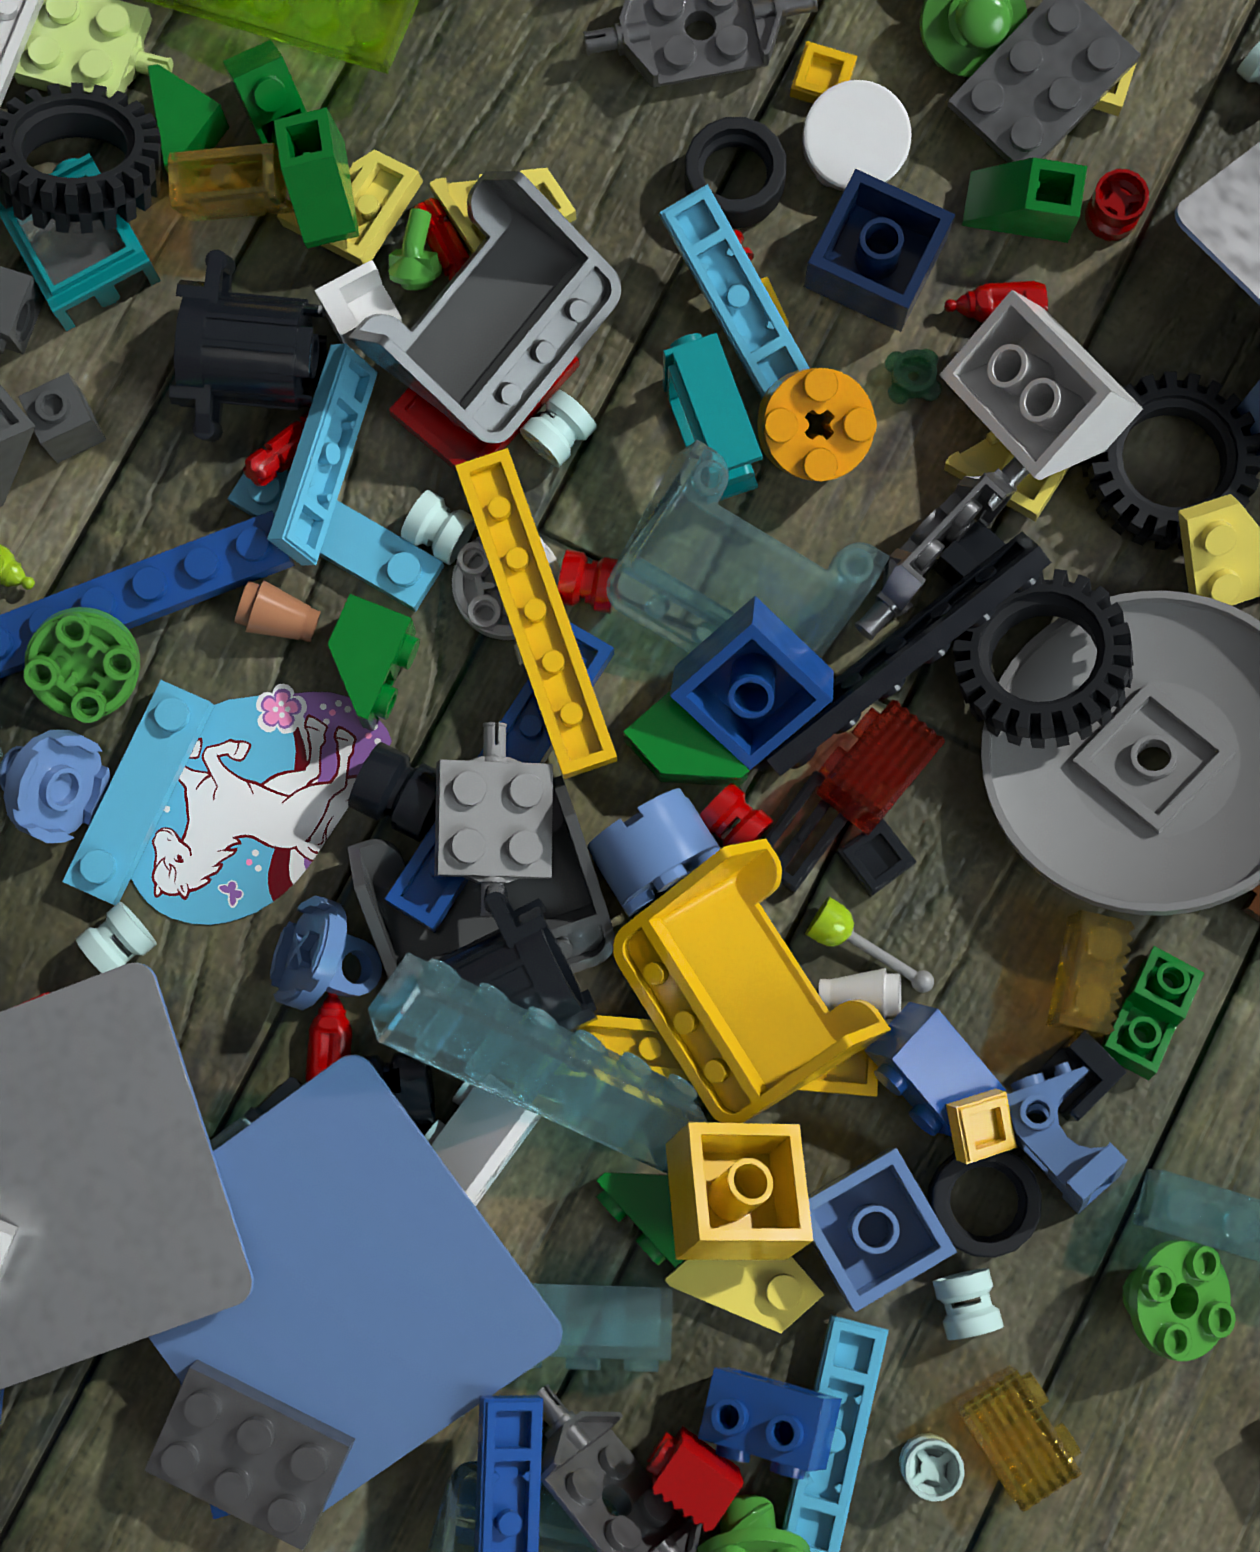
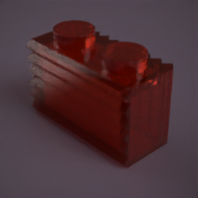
(879, 766)

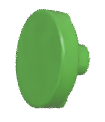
(82, 663)

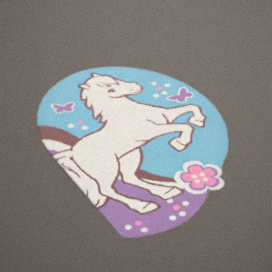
(254, 804)

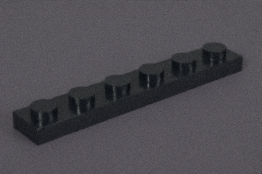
(915, 643)

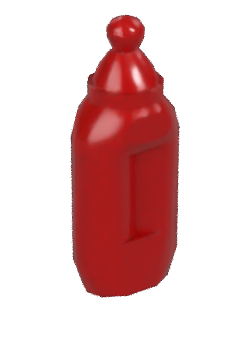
(986, 298)
(327, 1037)

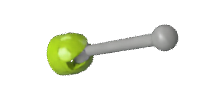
(835, 925)

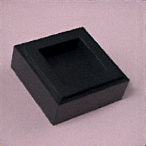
(876, 858)

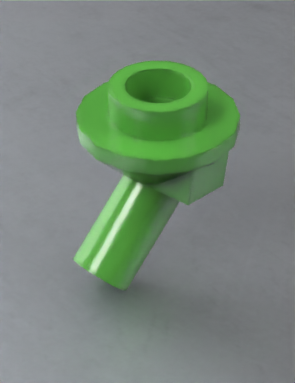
(412, 264)

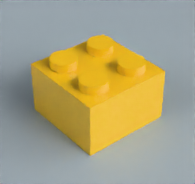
(738, 1191)

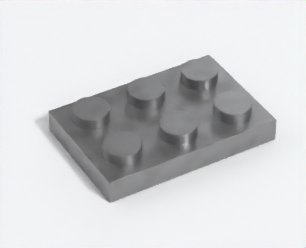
(1043, 79)
(249, 1454)

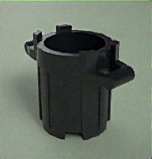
(241, 348)
(524, 962)

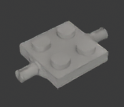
(493, 816)

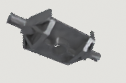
(663, 53)
(905, 570)
(589, 1463)

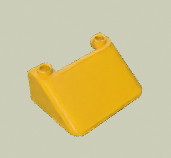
(732, 989)

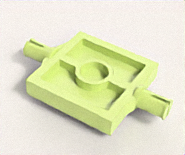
(87, 45)

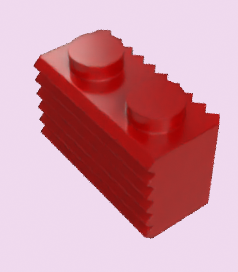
(693, 1477)

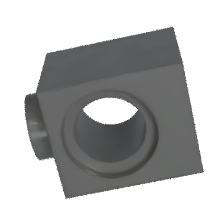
(19, 309)
(62, 418)

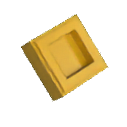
(820, 70)
(981, 1126)

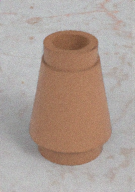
(275, 613)

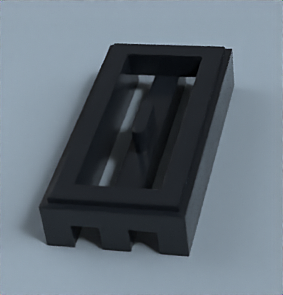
(791, 882)

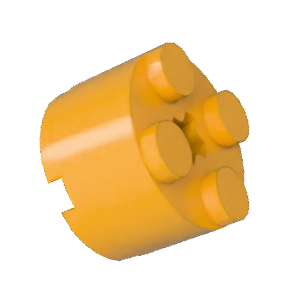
(847, 424)

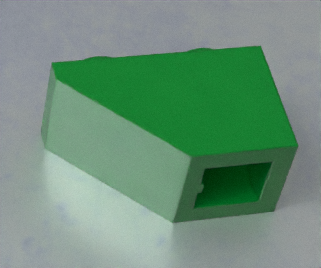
(264, 88)
(317, 176)
(1026, 198)
(369, 652)
(680, 748)
(648, 1204)

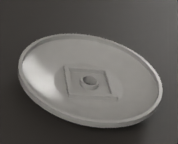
(1089, 808)

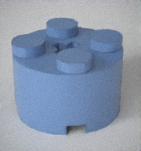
(652, 849)

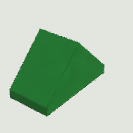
(184, 114)

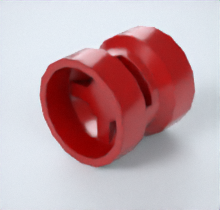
(1123, 194)
(585, 580)
(726, 810)

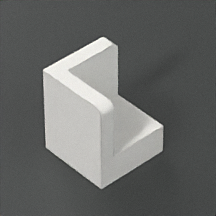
(353, 299)

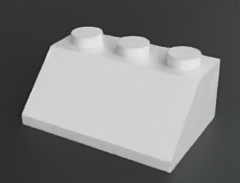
(1039, 389)
(480, 1138)

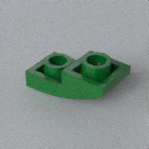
(1151, 1012)

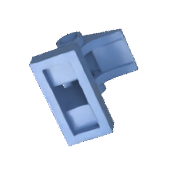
(1074, 1169)

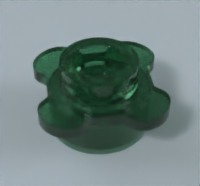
(924, 364)

